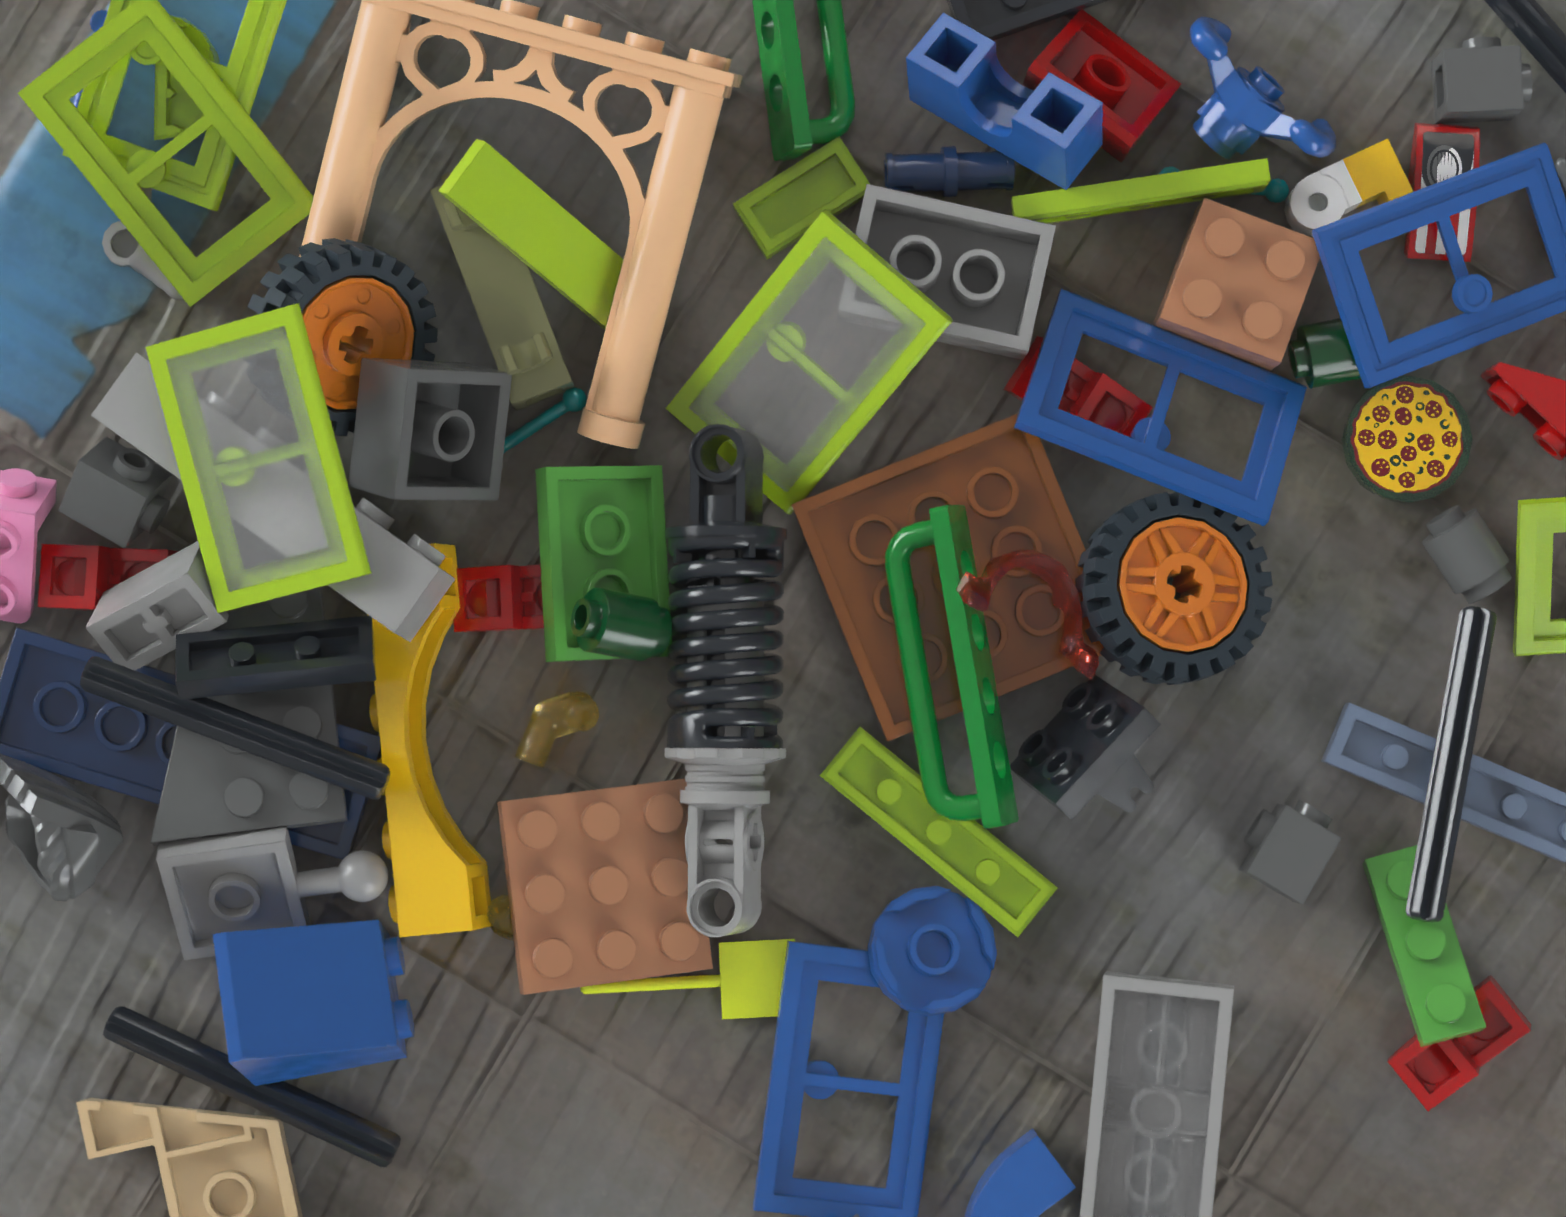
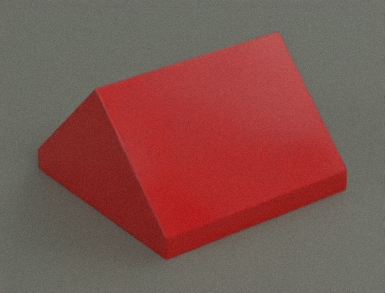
(1111, 72)

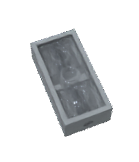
(1156, 1097)

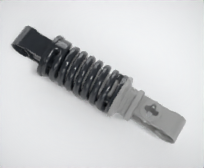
(723, 720)

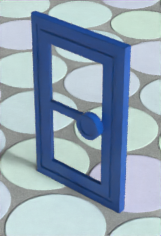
(1472, 294)
(1144, 451)
(793, 1075)

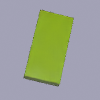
(792, 200)

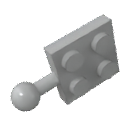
(252, 884)

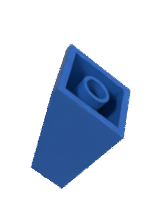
(311, 999)

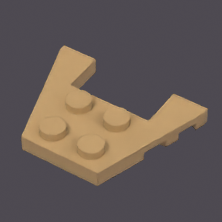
(205, 1157)

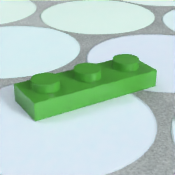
(1424, 955)

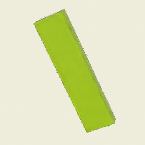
(1143, 192)
(535, 229)
(955, 849)

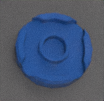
(932, 950)

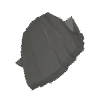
(56, 829)

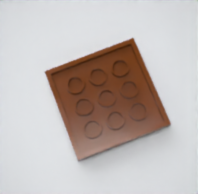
(1009, 506)

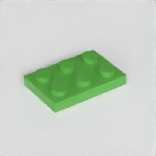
(599, 532)

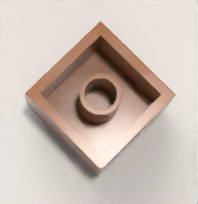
(1238, 284)

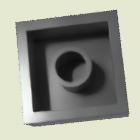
(429, 430)

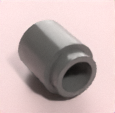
(1467, 553)

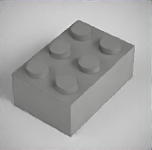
(965, 259)

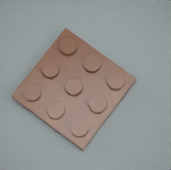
(599, 886)

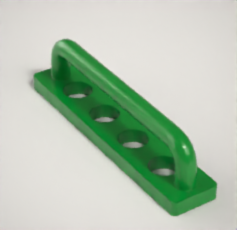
(783, 78)
(974, 668)

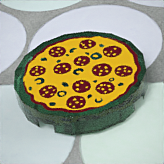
(1407, 439)

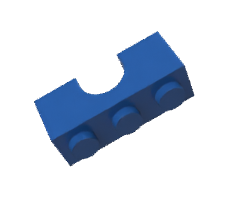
(962, 82)

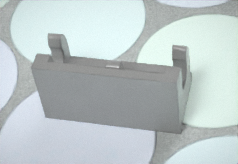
(145, 612)

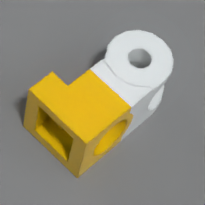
(1346, 186)

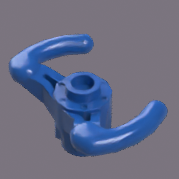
(1247, 103)

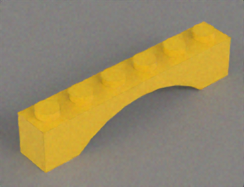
(436, 871)

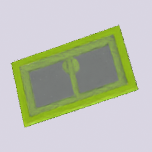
(812, 358)
(258, 458)

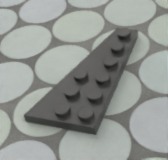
(228, 790)

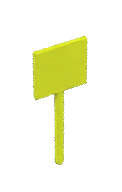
(747, 979)

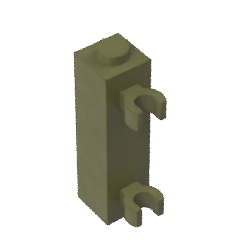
(507, 308)

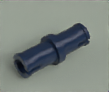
(949, 171)

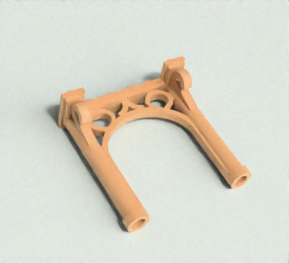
(657, 219)

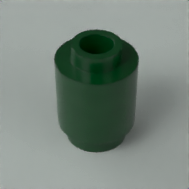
(1322, 354)
(621, 625)

